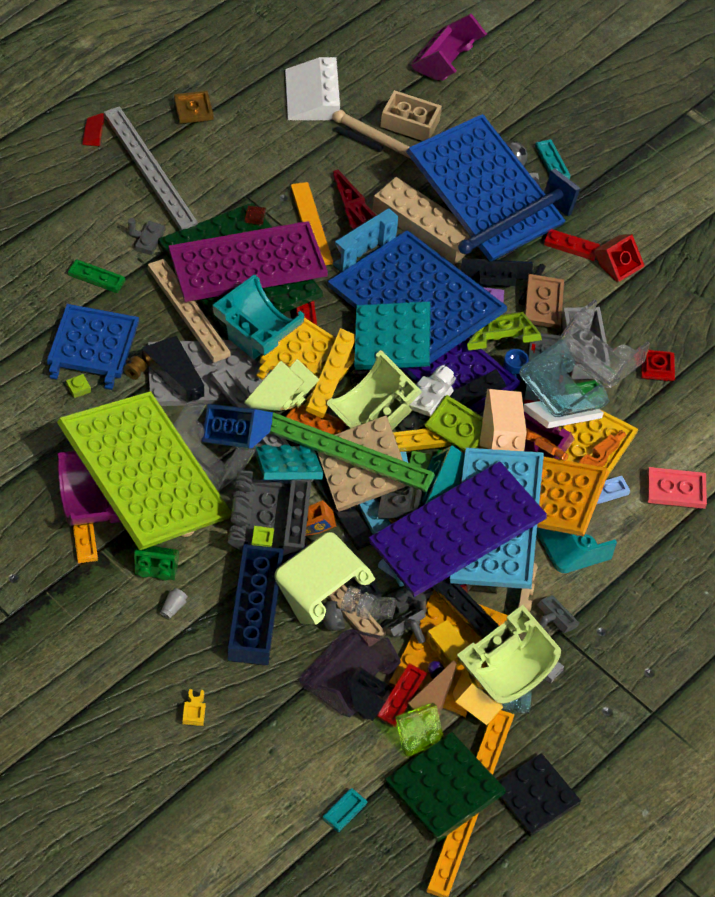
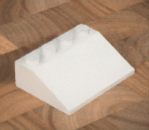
(313, 90)

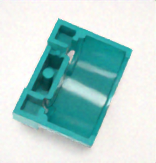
(253, 320)

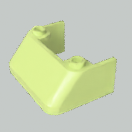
(283, 388)

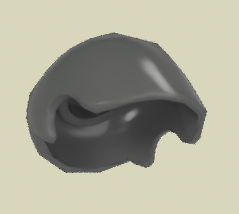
(333, 617)

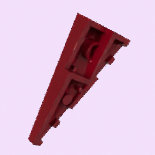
(353, 201)

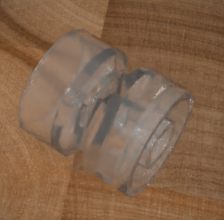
(365, 604)

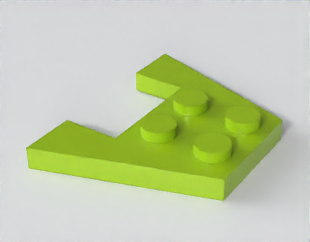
(505, 326)

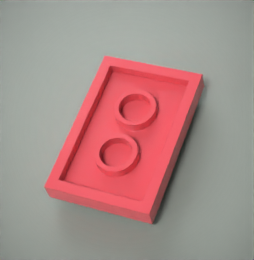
(677, 487)

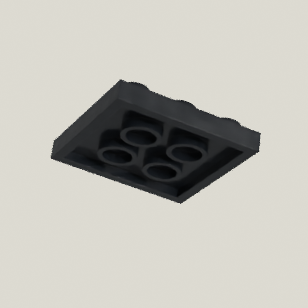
(537, 795)

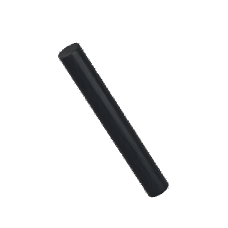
(358, 138)
(539, 271)

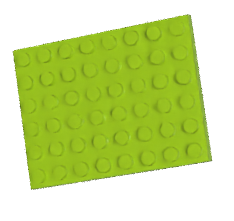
(144, 469)

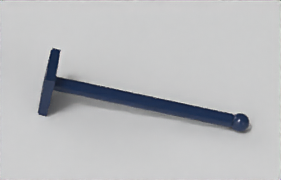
(558, 191)

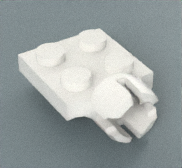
(433, 390)

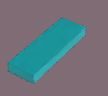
(551, 157)

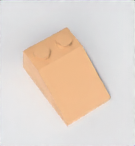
(503, 421)

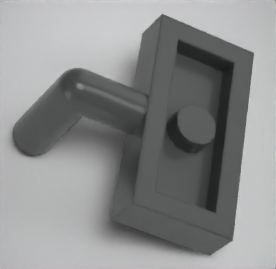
(148, 238)
(406, 600)
(557, 613)
(409, 619)

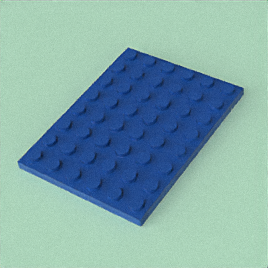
(483, 184)
(414, 272)

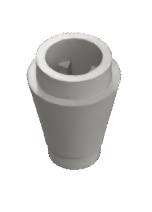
(173, 603)

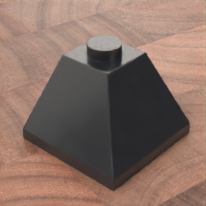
(368, 693)

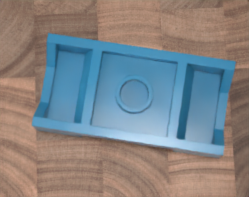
(375, 231)

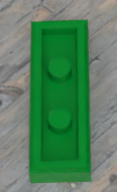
(96, 276)

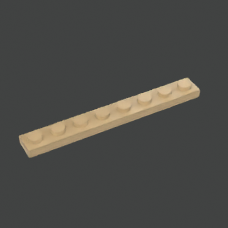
(189, 311)

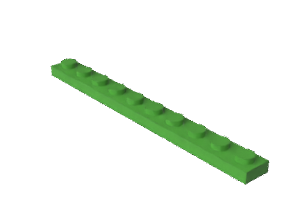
(351, 452)

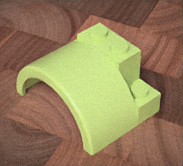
(379, 394)
(512, 664)

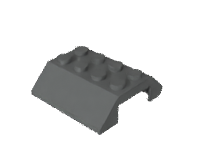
(270, 506)

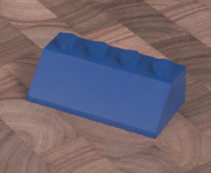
(236, 425)

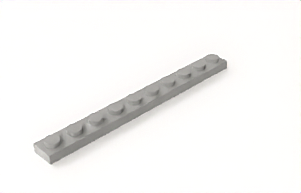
(150, 168)

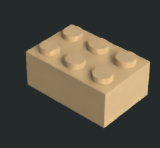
(410, 116)

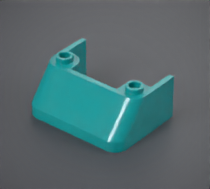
(574, 552)

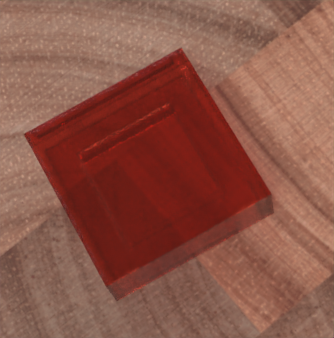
(255, 214)

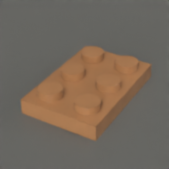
(544, 300)

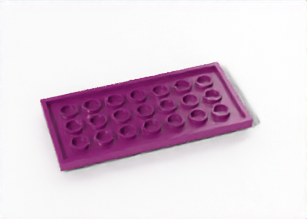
(223, 263)

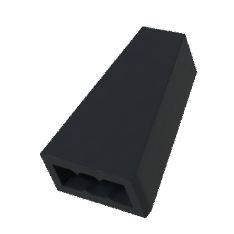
(174, 366)

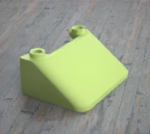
(317, 574)

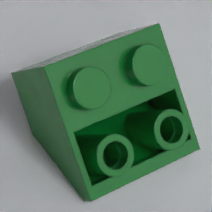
(156, 562)

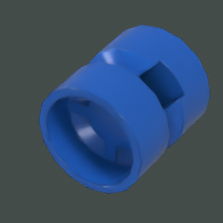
(514, 361)

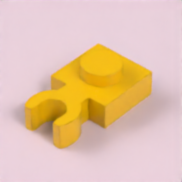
(194, 710)

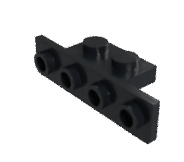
(497, 271)

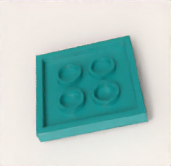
(288, 462)

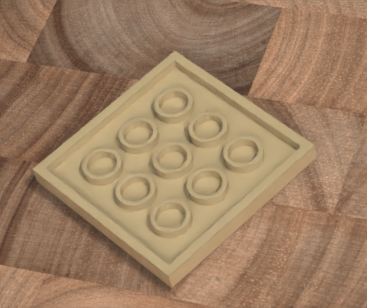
(353, 484)

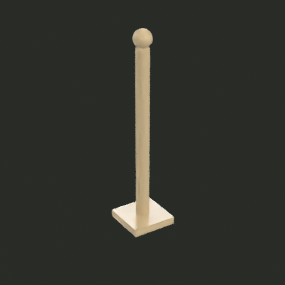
(341, 117)

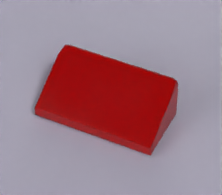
(94, 130)

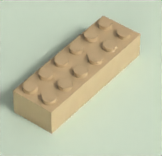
(422, 218)

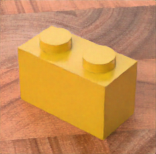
(446, 642)

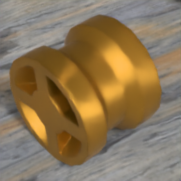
(135, 367)

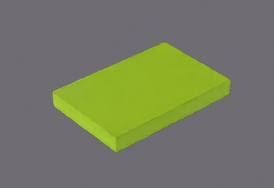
(456, 424)

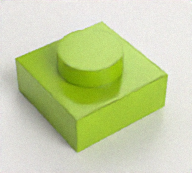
(78, 386)
(262, 536)

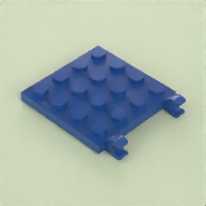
(92, 342)

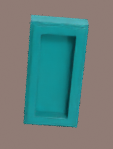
(344, 810)

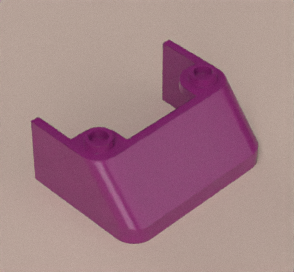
(445, 46)

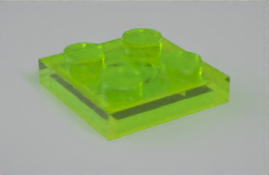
(419, 729)

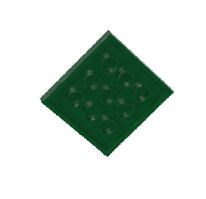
(445, 786)

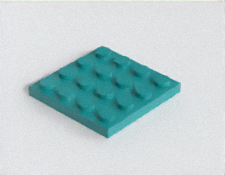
(397, 330)

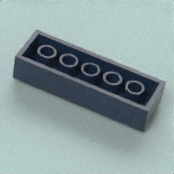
(255, 605)

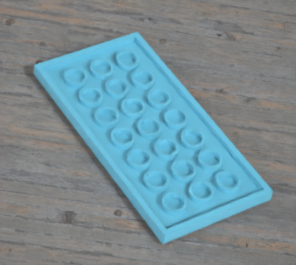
(512, 562)

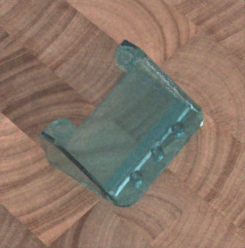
(555, 388)

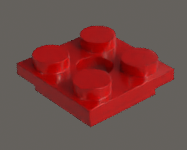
(664, 372)

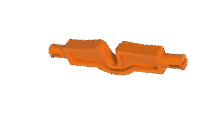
(545, 444)
(603, 450)

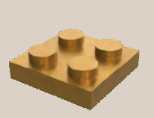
(193, 107)

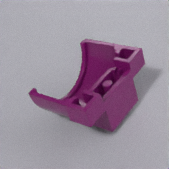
(80, 494)

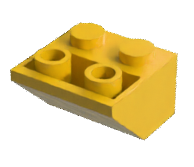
(475, 698)

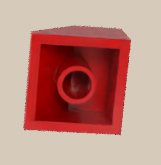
(620, 257)

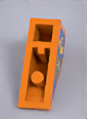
(319, 518)

